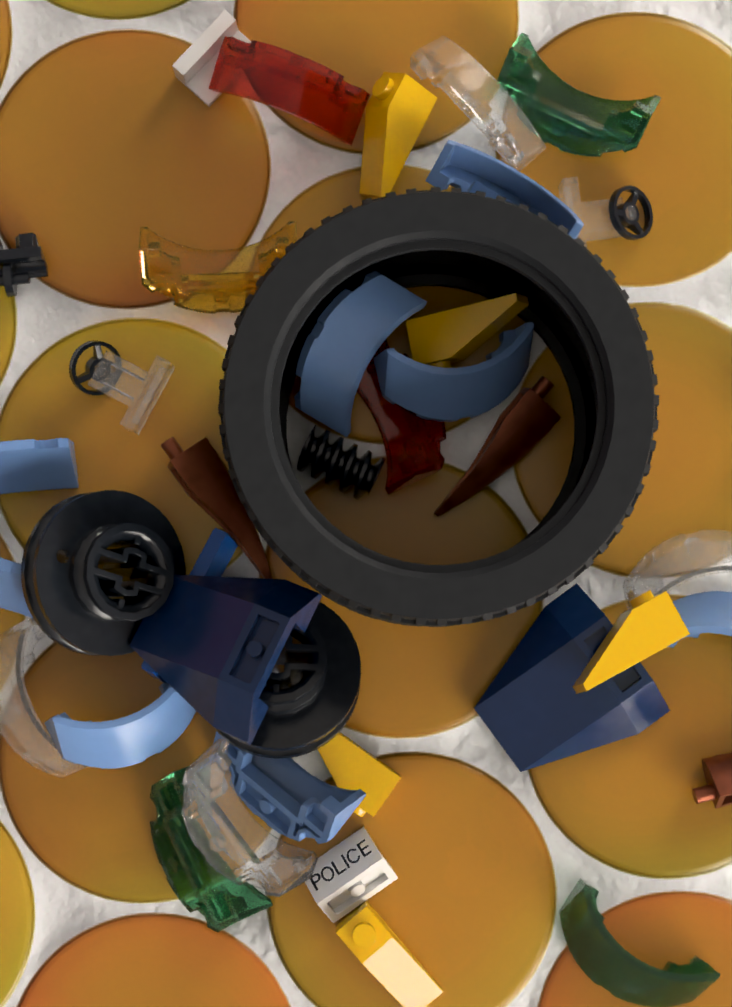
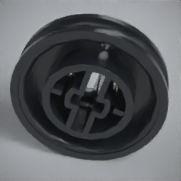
(69, 590)
(313, 693)

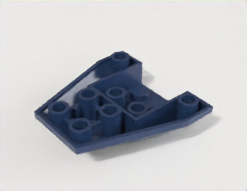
(221, 642)
(533, 696)

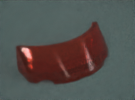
(291, 85)
(409, 441)

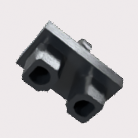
(21, 263)

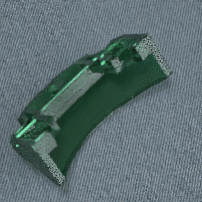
(567, 115)
(186, 867)
(619, 970)

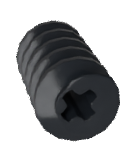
(339, 463)

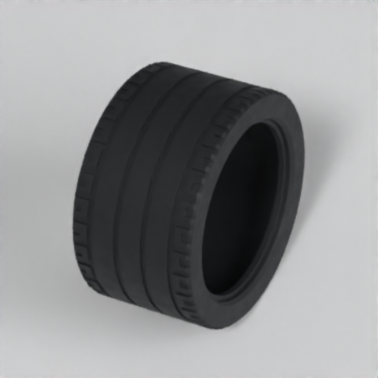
(485, 250)

